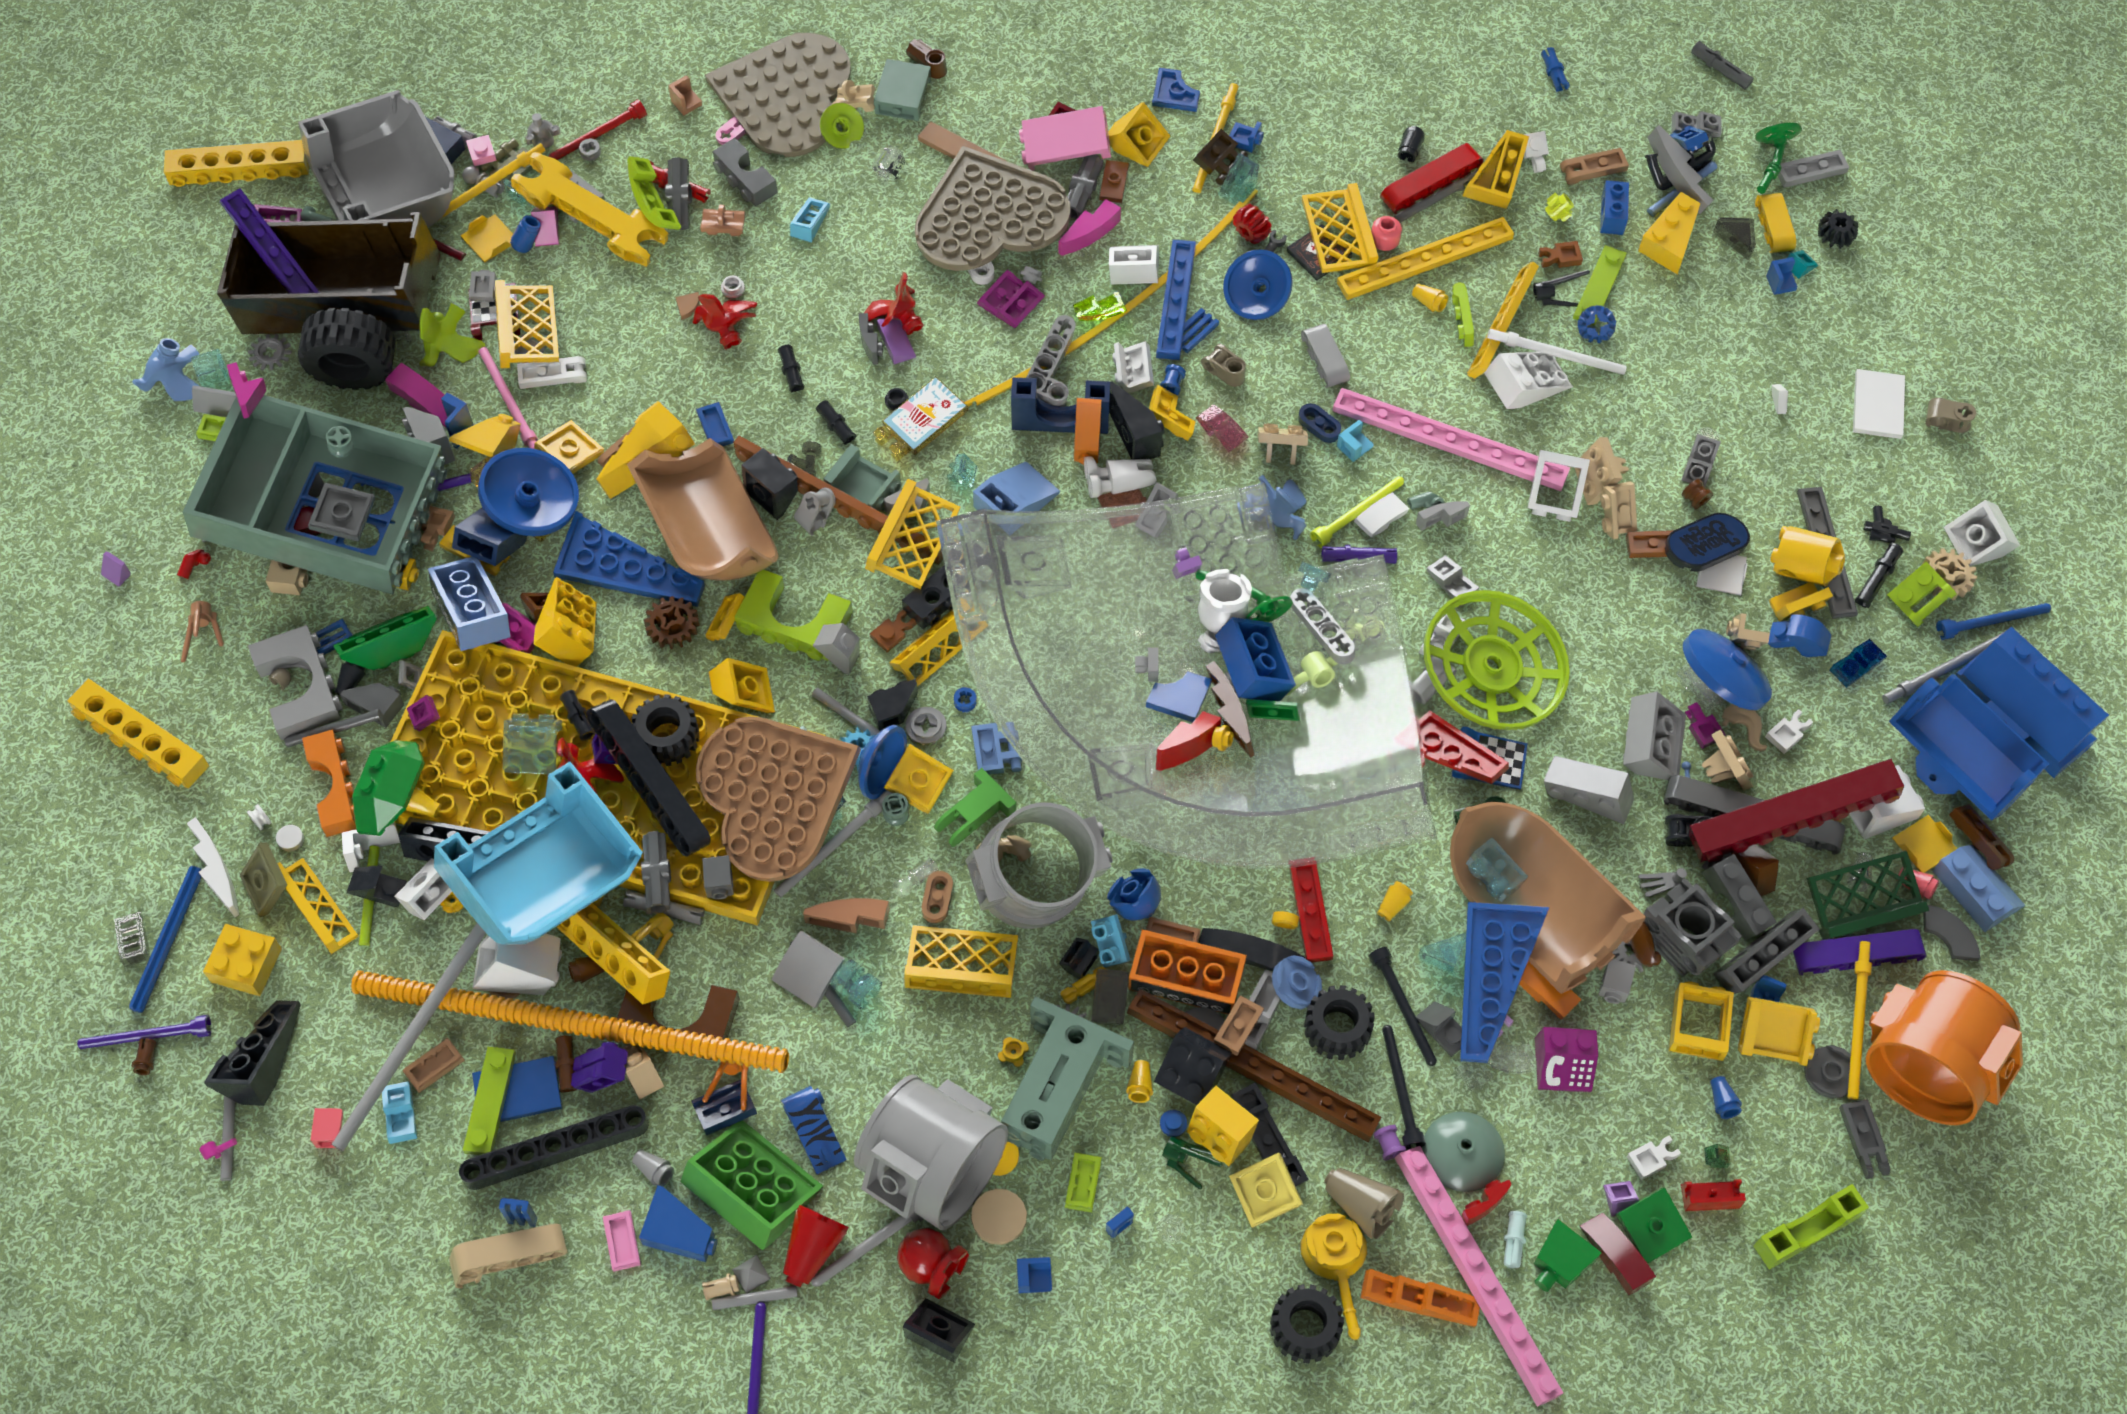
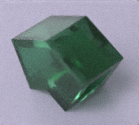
(1722, 1156)

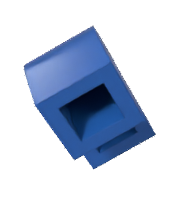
(1803, 633)

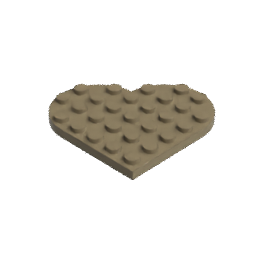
(783, 91)
(989, 208)

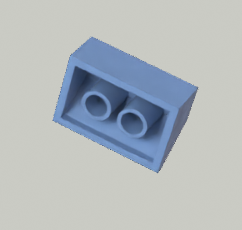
(1977, 887)

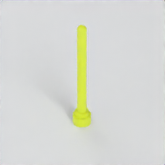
(1325, 533)

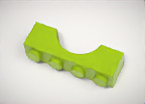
(1811, 1228)

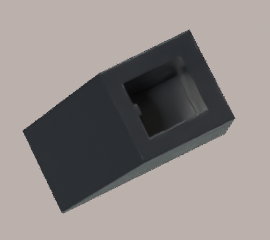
(893, 704)

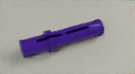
(1345, 553)

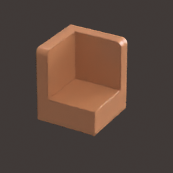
(683, 96)

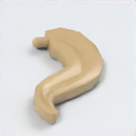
(1748, 718)

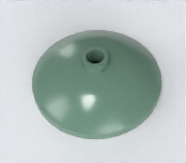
(1460, 1167)

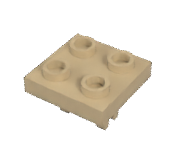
(1273, 435)
(1602, 471)
(1725, 764)

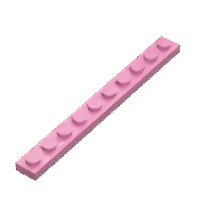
(1448, 438)
(1479, 1276)

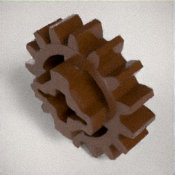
(675, 631)

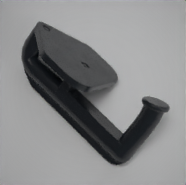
(1697, 163)

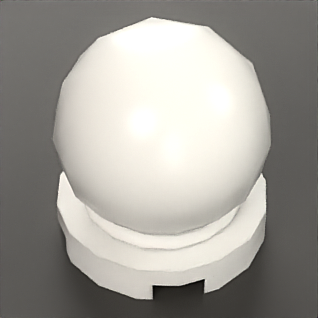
(1223, 597)

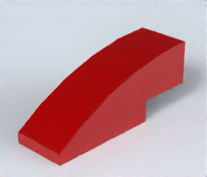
(1187, 741)

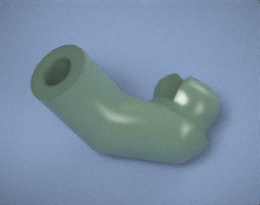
(309, 214)
(1425, 499)

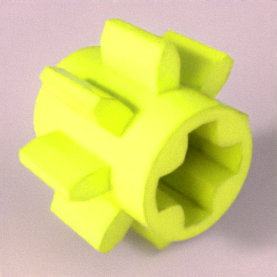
(1559, 207)

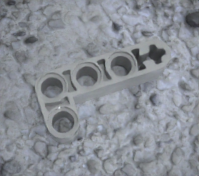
(1052, 360)

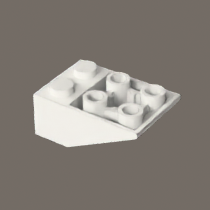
(1526, 378)

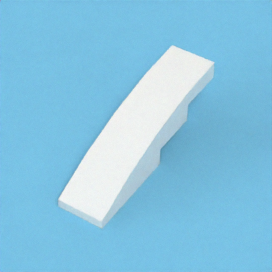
(215, 872)

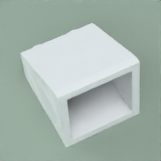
(1891, 815)
(518, 967)

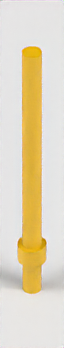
(1227, 105)
(522, 160)
(1862, 970)

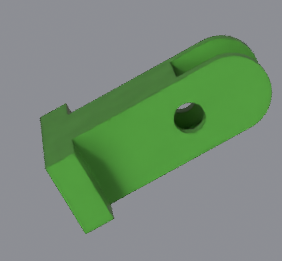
(977, 807)

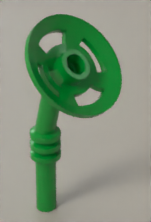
(1779, 140)
(1267, 607)

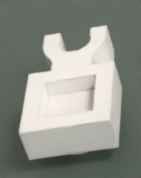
(1787, 733)
(1650, 1159)

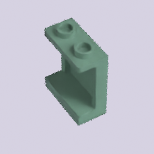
(902, 89)
(863, 479)

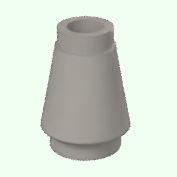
(654, 1168)

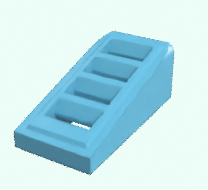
(808, 231)

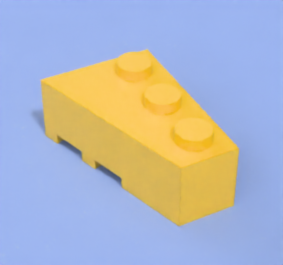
(1499, 172)
(1670, 233)

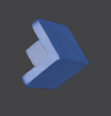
(1781, 277)
(1034, 1275)

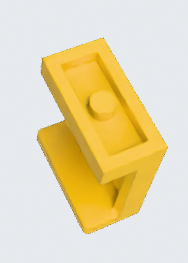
(1778, 1030)

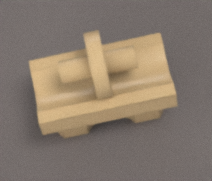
(856, 96)

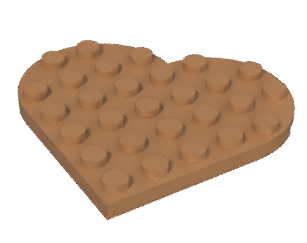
(775, 792)

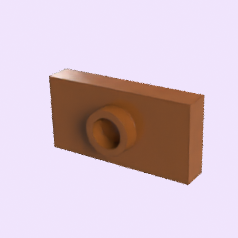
(1114, 181)

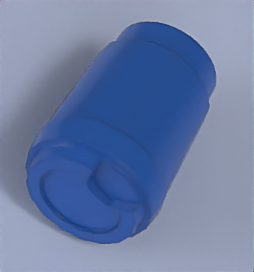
(525, 234)

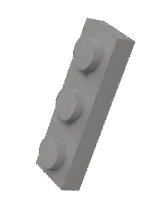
(1813, 168)

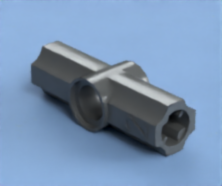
(1084, 184)
(678, 190)
(656, 872)

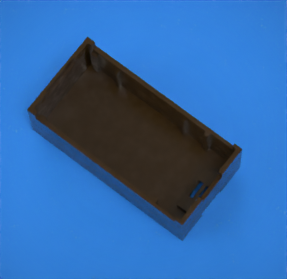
(353, 264)

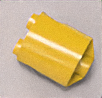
(1808, 556)

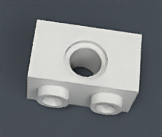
(423, 892)

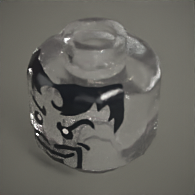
(888, 163)

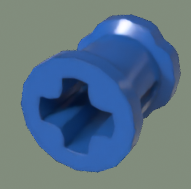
(1173, 378)

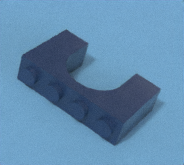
(1033, 414)

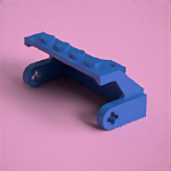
(2034, 699)
(1967, 746)

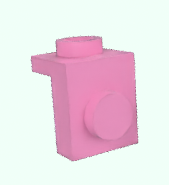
(481, 150)

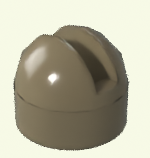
(280, 676)

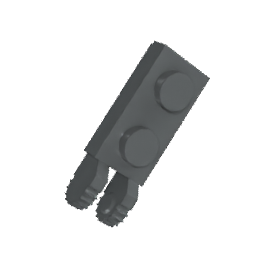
(1865, 1136)

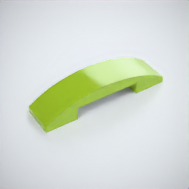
(641, 177)

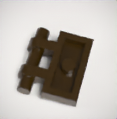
(1214, 153)

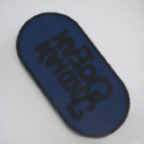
(1707, 542)

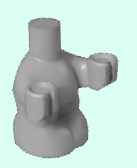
(541, 132)

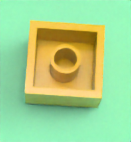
(242, 960)
(1222, 1126)

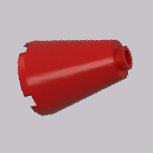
(810, 1245)

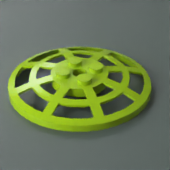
(1502, 653)

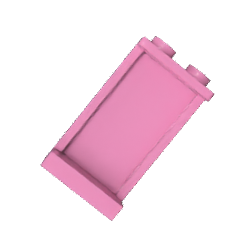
(1065, 136)

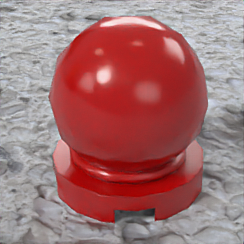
(928, 1259)

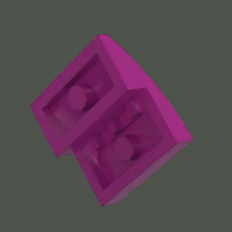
(1010, 299)

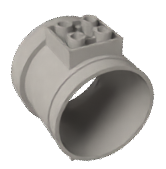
(1008, 905)
(929, 1150)

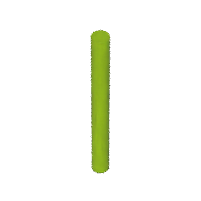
(368, 905)

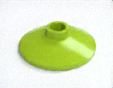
(848, 118)

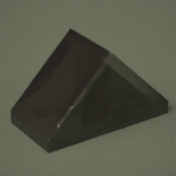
(1738, 234)

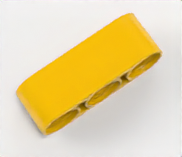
(1776, 222)

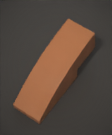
(848, 914)

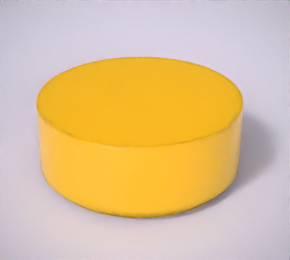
(1285, 920)

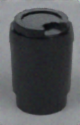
(1411, 143)

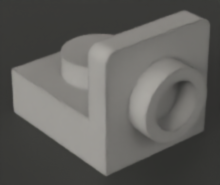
(482, 286)

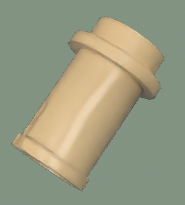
(721, 1287)

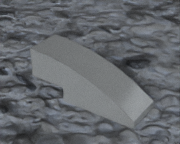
(1266, 997)

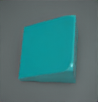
(1803, 263)

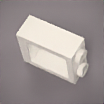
(1561, 459)

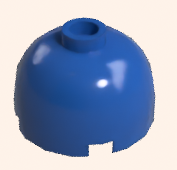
(1136, 895)

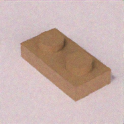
(1238, 1025)

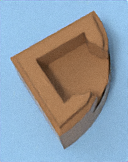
(687, 304)

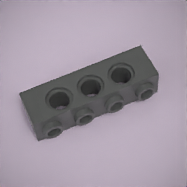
(1766, 951)

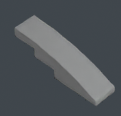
(1674, 161)

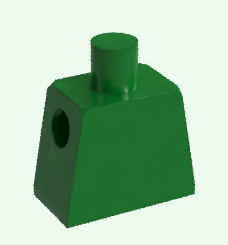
(1563, 1257)

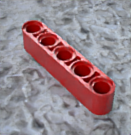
(1431, 177)

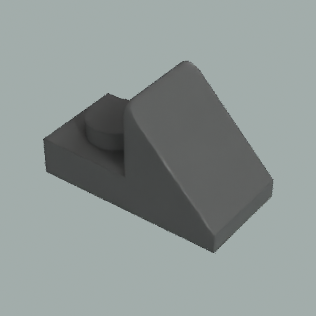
(1440, 1024)

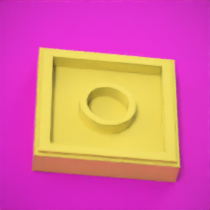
(1266, 1190)

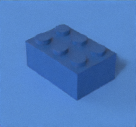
(1255, 660)

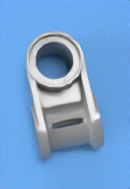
(815, 509)

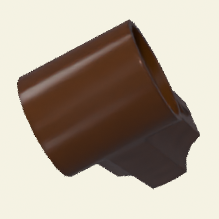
(925, 55)

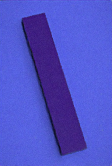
(266, 243)

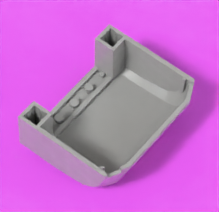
(379, 160)

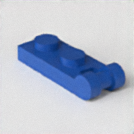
(1690, 138)

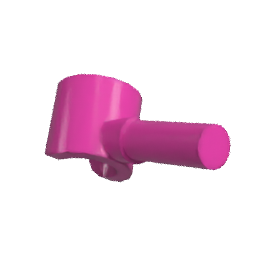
(210, 1149)

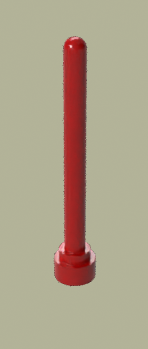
(634, 111)

